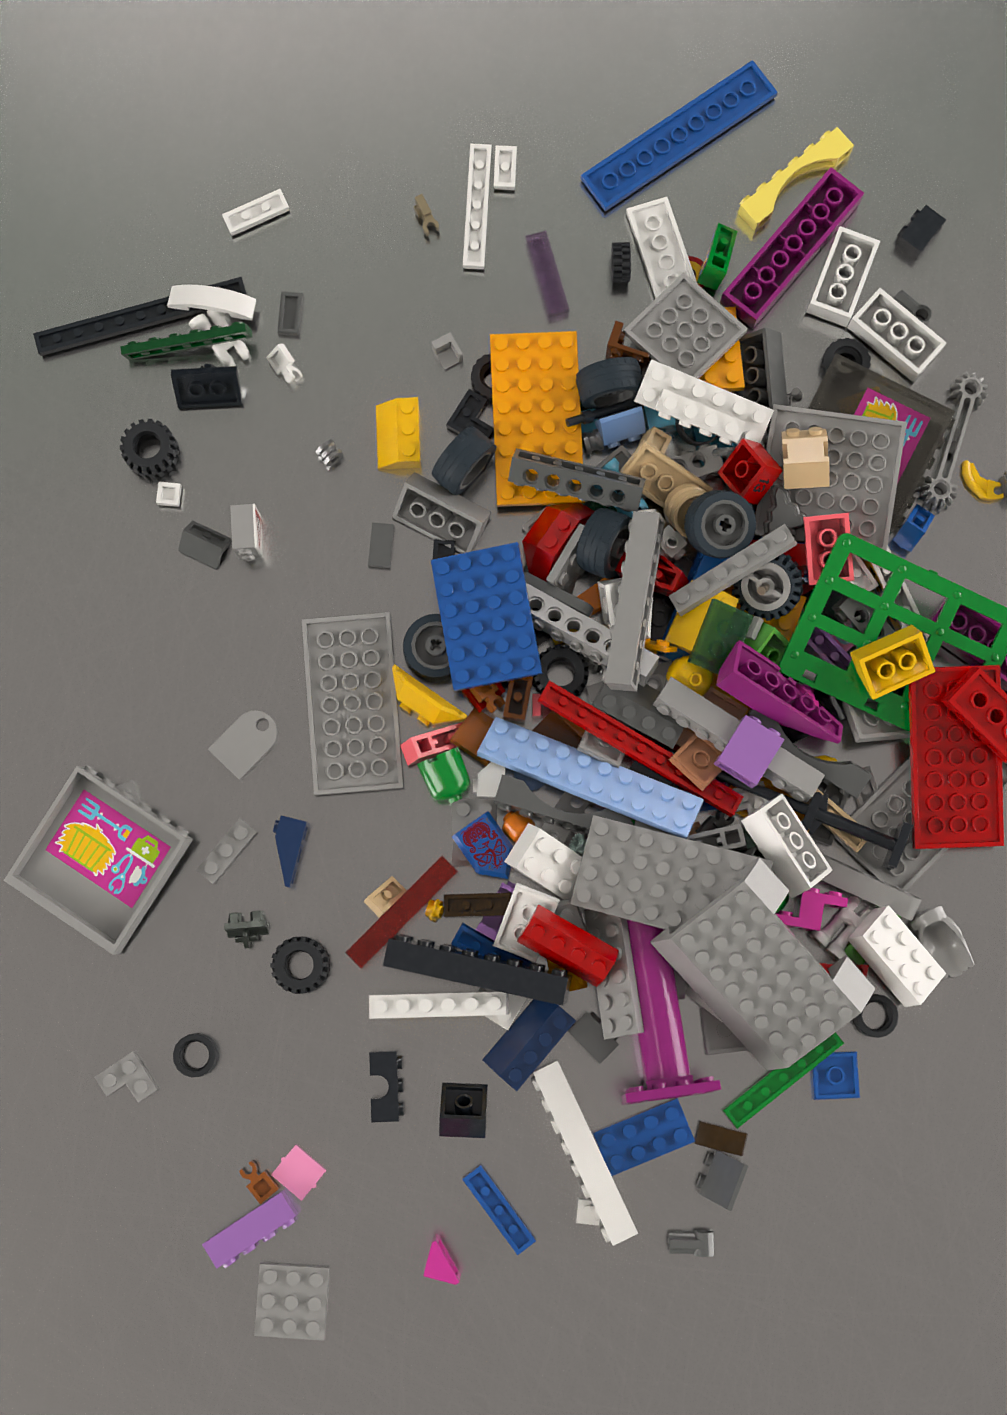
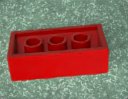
(568, 946)

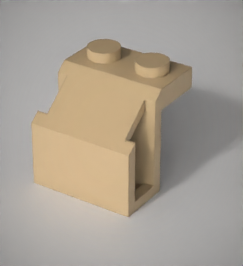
(805, 458)

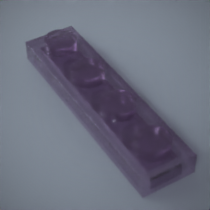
(547, 274)

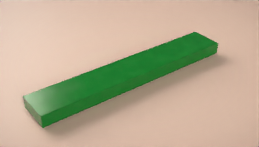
(777, 1082)

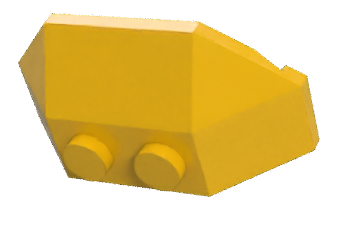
(423, 701)

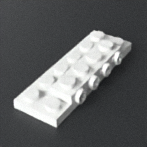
(702, 405)

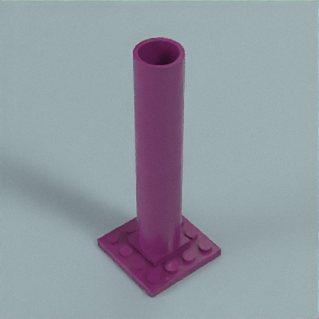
(663, 1040)

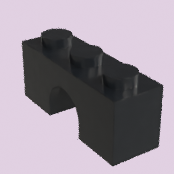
(389, 1106)

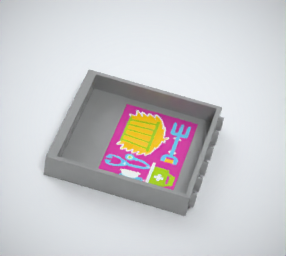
(98, 859)

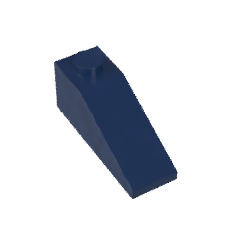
(290, 842)

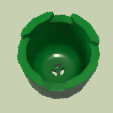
(445, 775)

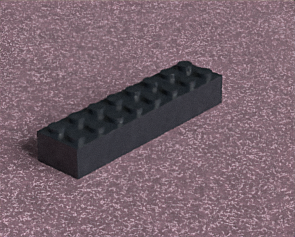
(478, 970)

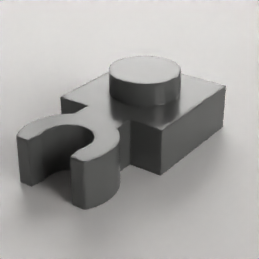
(714, 823)

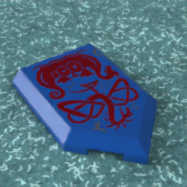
(485, 846)

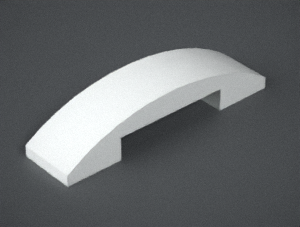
(212, 299)

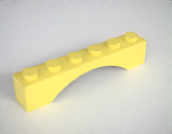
(826, 153)

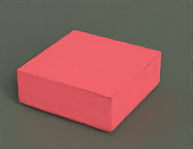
(536, 707)

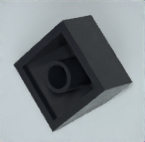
(463, 1110)

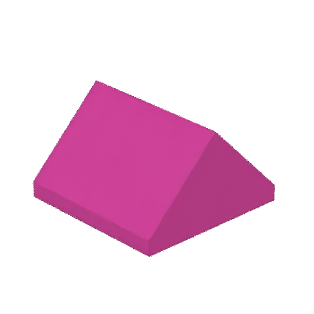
(440, 1264)

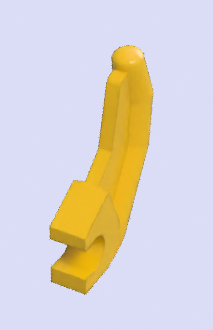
(978, 485)

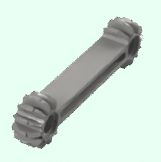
(954, 440)

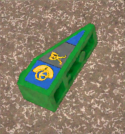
(717, 257)

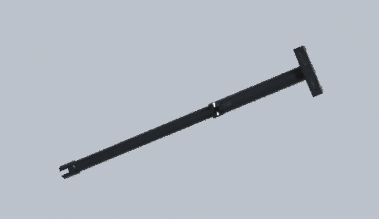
(817, 813)

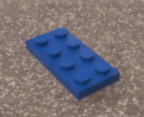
(644, 1136)

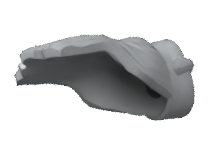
(943, 941)

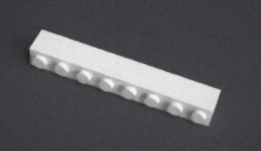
(585, 1154)

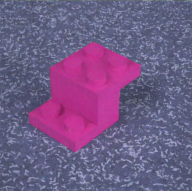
(809, 909)

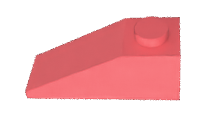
(429, 744)

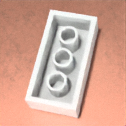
(843, 276)
(896, 334)
(788, 844)
(546, 862)
(896, 956)

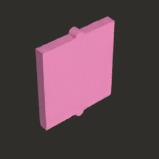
(298, 1172)

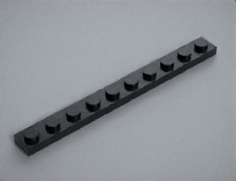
(118, 322)

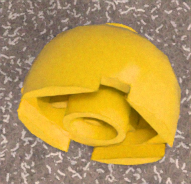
(690, 675)

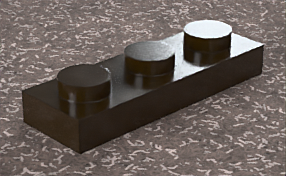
(476, 904)

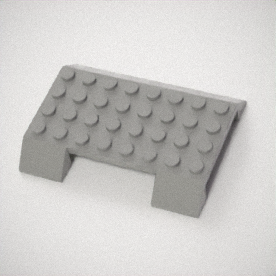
(761, 974)

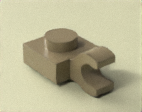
(422, 210)

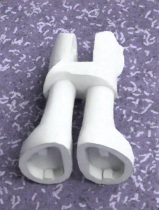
(218, 318)
(844, 916)

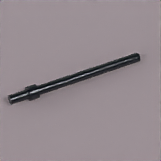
(588, 416)

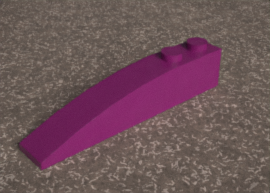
(763, 688)

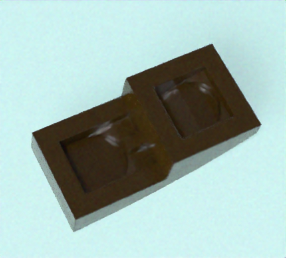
(721, 1138)

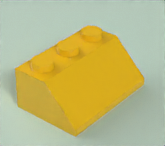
(398, 434)
(686, 627)
(893, 661)

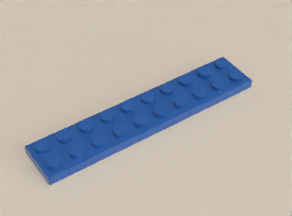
(678, 135)

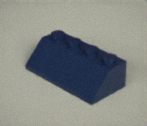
(528, 1042)

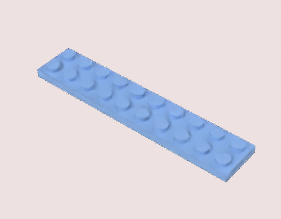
(590, 778)

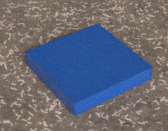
(836, 1077)

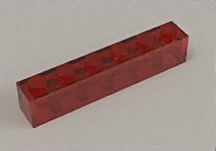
(401, 912)

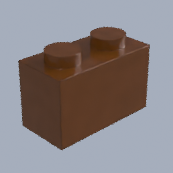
(517, 699)

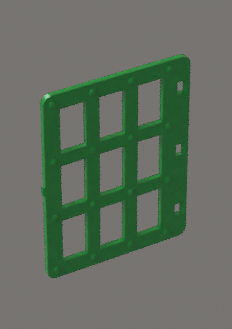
(847, 684)

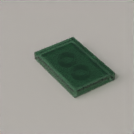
(718, 635)

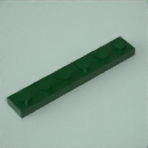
(178, 342)

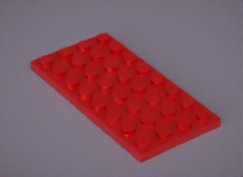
(952, 770)

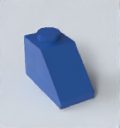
(913, 528)

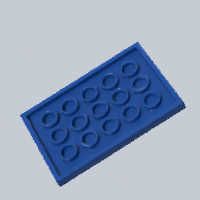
(486, 616)

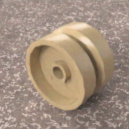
(678, 503)

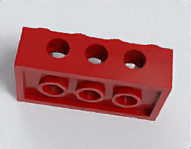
(977, 717)

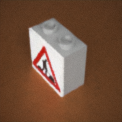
(246, 532)

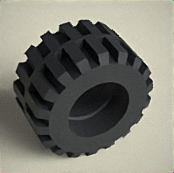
(137, 436)
(567, 656)
(280, 965)

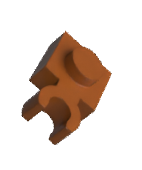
(488, 694)
(261, 1184)

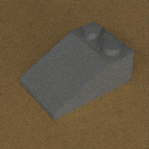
(722, 1178)

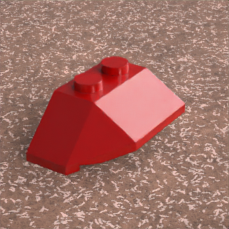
(551, 534)

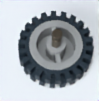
(770, 589)

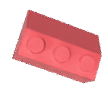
(820, 538)

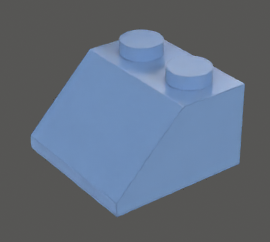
(621, 426)

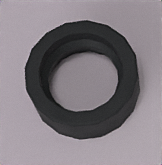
(892, 1021)
(182, 1043)

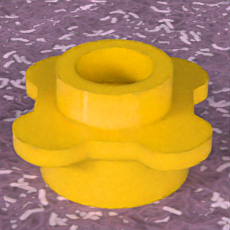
(434, 910)

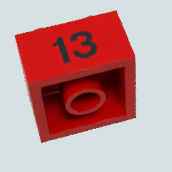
(750, 471)

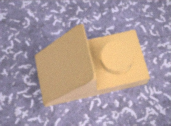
(385, 896)

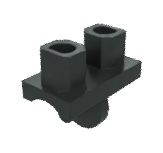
(248, 930)

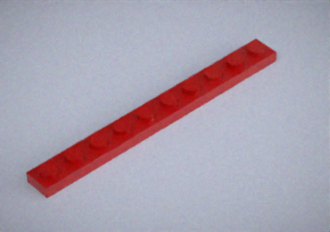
(634, 746)

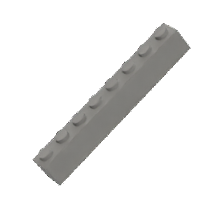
(634, 601)
(718, 726)

